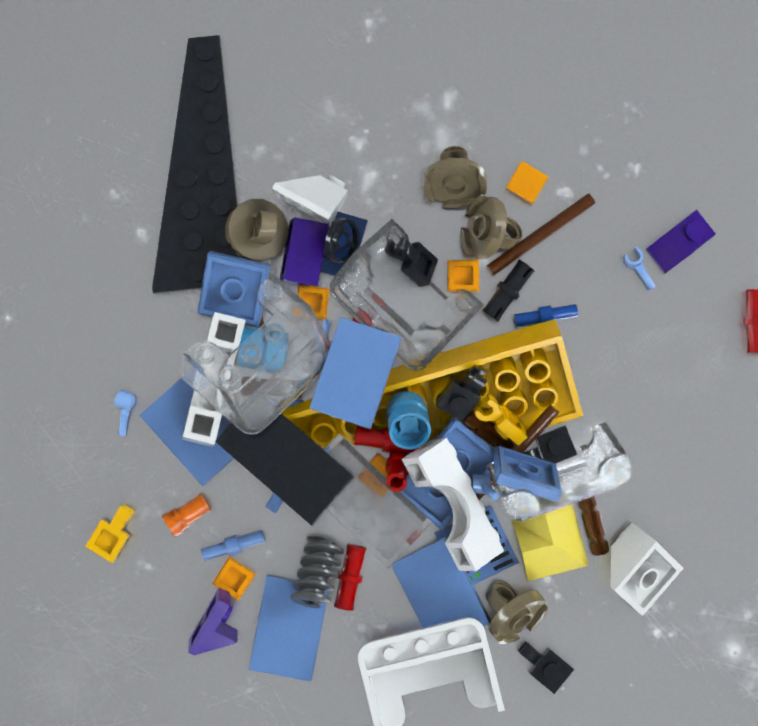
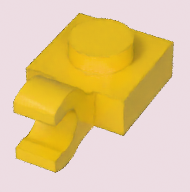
(506, 422)
(109, 536)

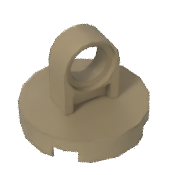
(455, 179)
(487, 228)
(257, 230)
(514, 611)

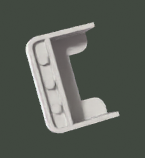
(425, 661)

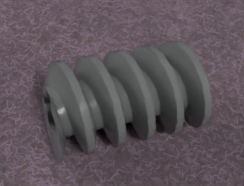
(316, 572)

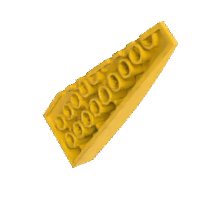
(522, 371)

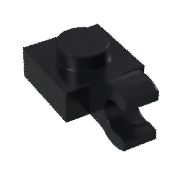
(417, 260)
(461, 397)
(553, 446)
(547, 668)

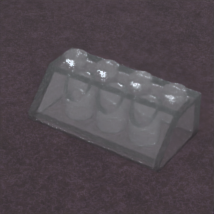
(371, 511)

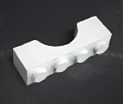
(202, 417)
(472, 537)

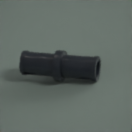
(508, 290)

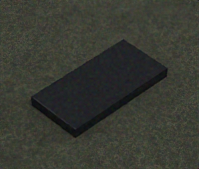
(289, 465)

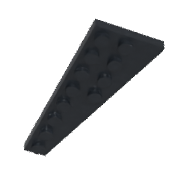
(200, 173)

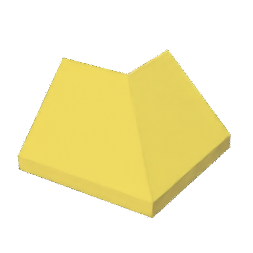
(550, 543)

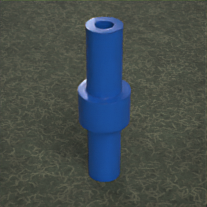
(545, 314)

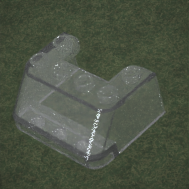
(267, 368)

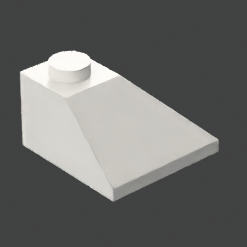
(313, 196)
(640, 568)

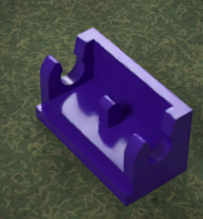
(303, 252)

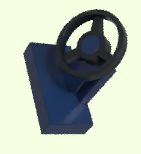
(342, 241)

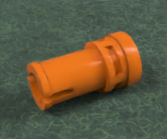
(178, 519)

